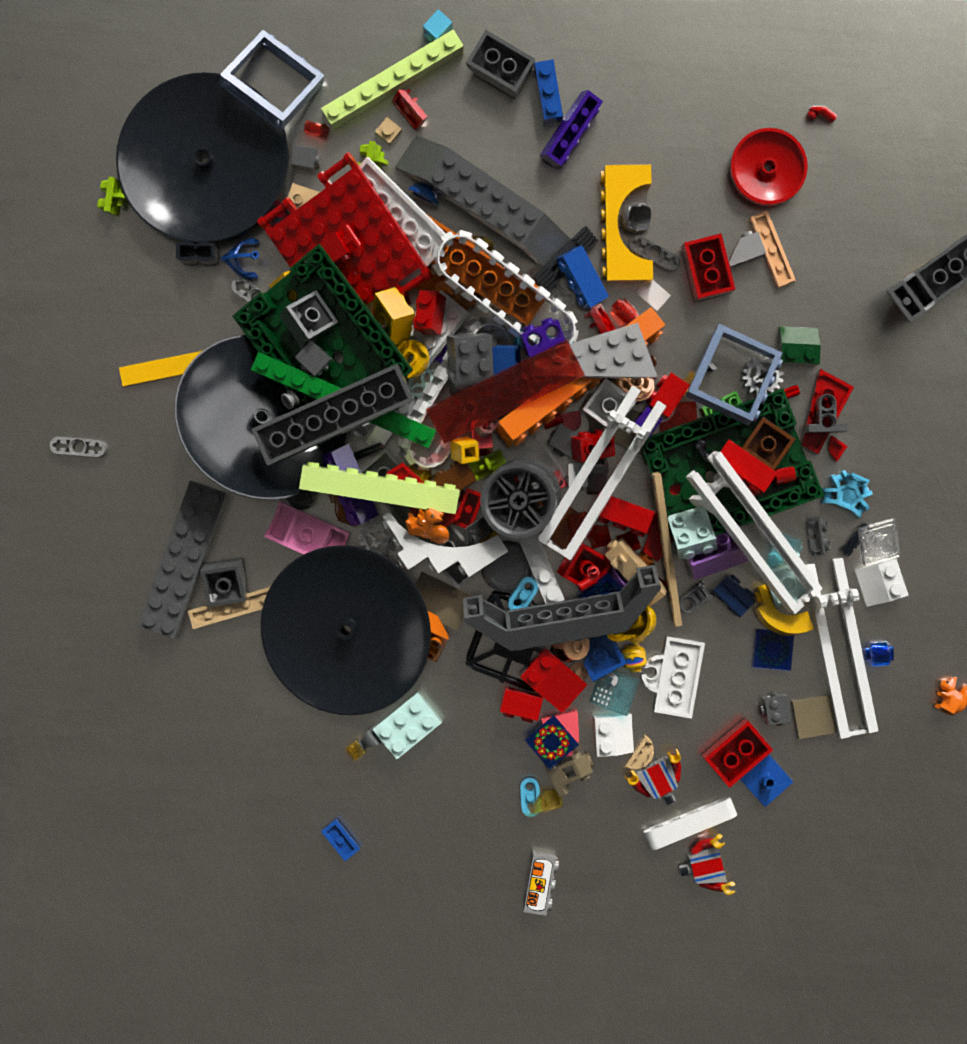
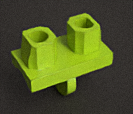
(374, 152)
(114, 196)
(487, 464)

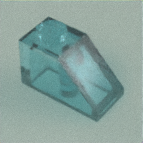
(774, 559)

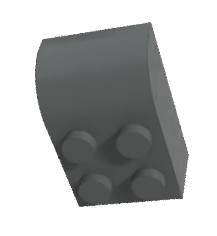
(500, 63)
(469, 360)

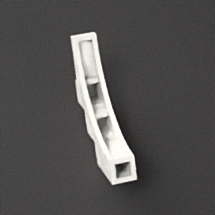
(416, 550)

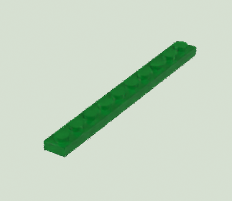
(318, 388)

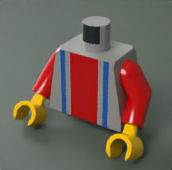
(658, 778)
(707, 866)

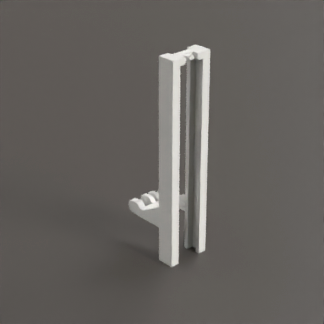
(616, 419)
(729, 478)
(846, 597)

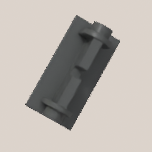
(818, 528)
(477, 531)

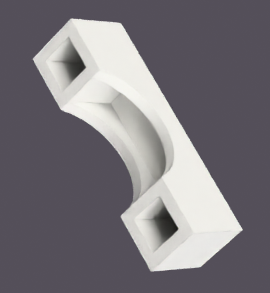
(541, 569)

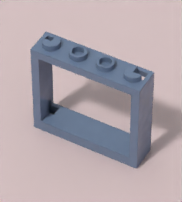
(254, 100)
(723, 407)

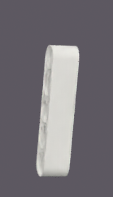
(690, 823)

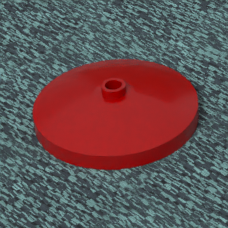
(774, 150)

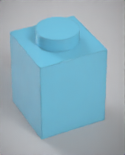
(437, 26)

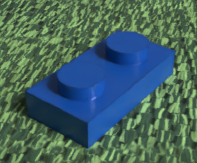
(340, 839)

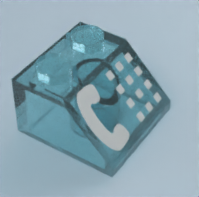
(615, 692)

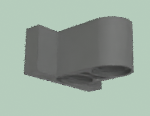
(830, 413)
(598, 477)

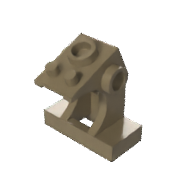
(582, 766)

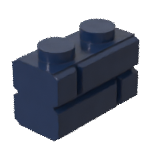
(733, 595)

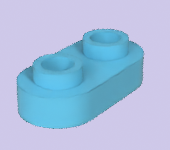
(523, 594)
(528, 796)

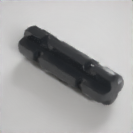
(852, 544)

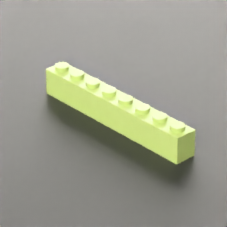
(393, 79)
(379, 488)

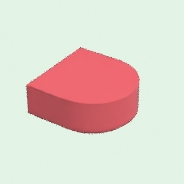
(571, 420)

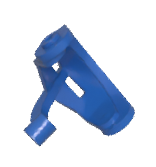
(231, 256)

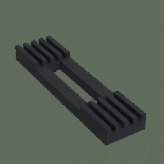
(546, 277)

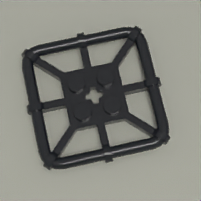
(522, 657)

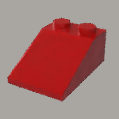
(553, 680)

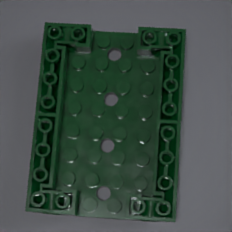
(356, 336)
(674, 458)

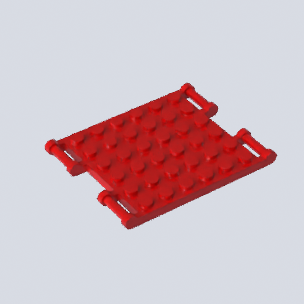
(385, 249)

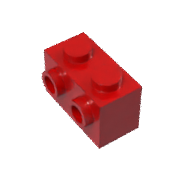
(429, 312)
(585, 442)
(468, 507)

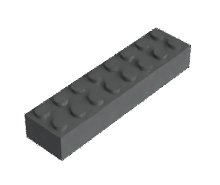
(333, 415)
(183, 559)

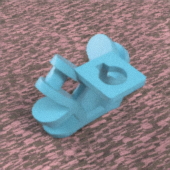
(848, 494)

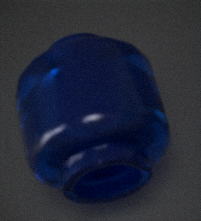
(880, 653)

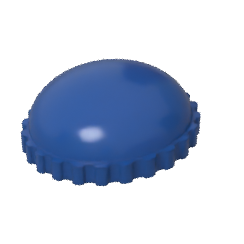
(424, 193)

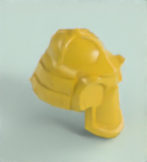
(639, 630)

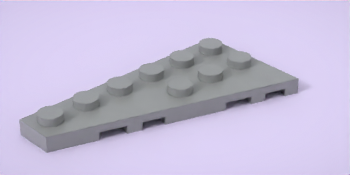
(615, 355)

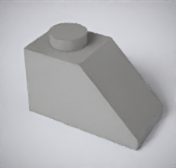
(747, 249)

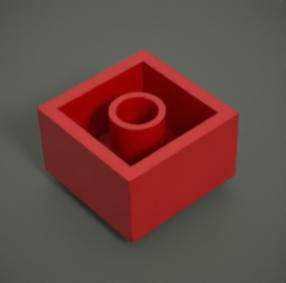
(669, 393)
(576, 569)
(521, 704)

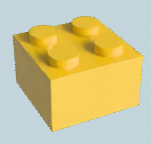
(393, 314)

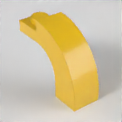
(777, 622)

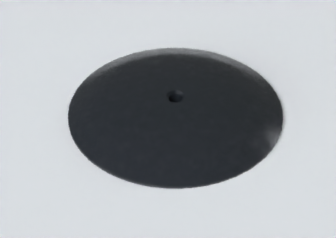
(163, 152)
(215, 418)
(318, 657)

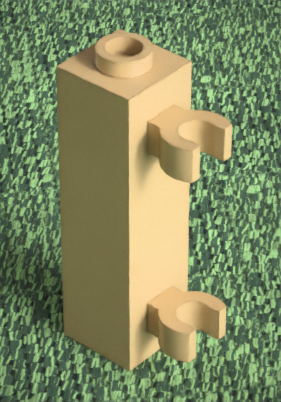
(626, 561)

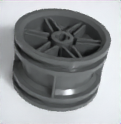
(538, 518)

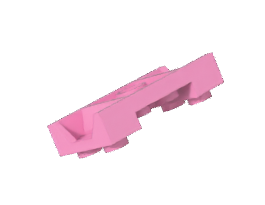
(303, 531)

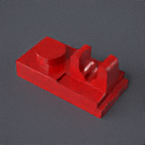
(409, 108)
(600, 319)

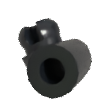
(700, 451)

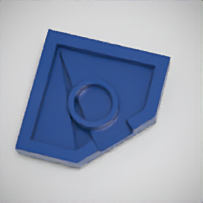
(603, 657)

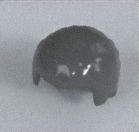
(636, 217)
(302, 500)

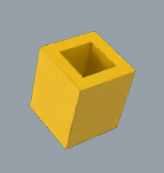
(464, 450)

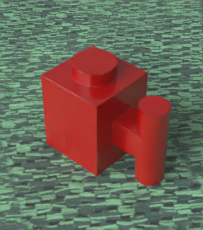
(338, 246)

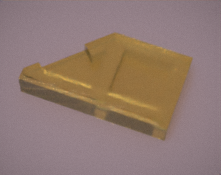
(547, 801)

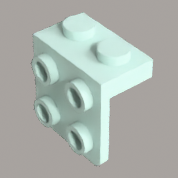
(692, 533)

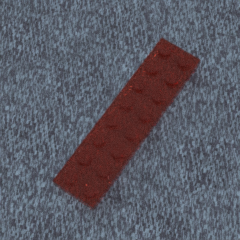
(505, 391)

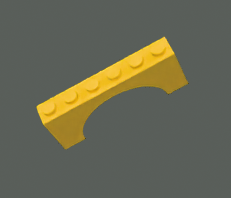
(620, 263)

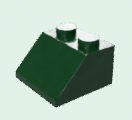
(799, 346)

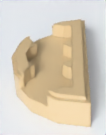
(642, 755)

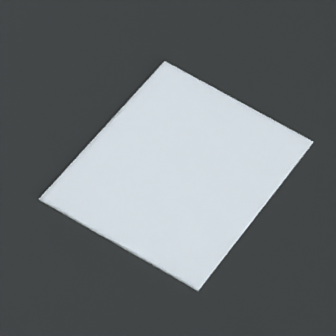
(653, 294)

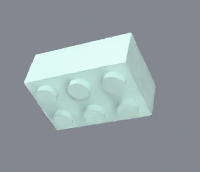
(407, 725)

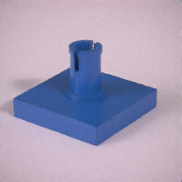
(766, 780)

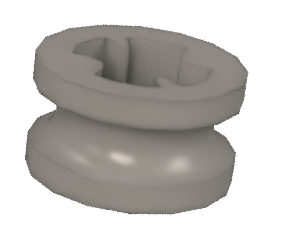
(290, 399)

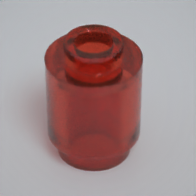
(624, 311)

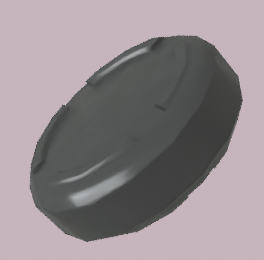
(508, 569)

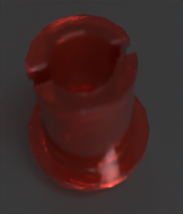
(316, 128)

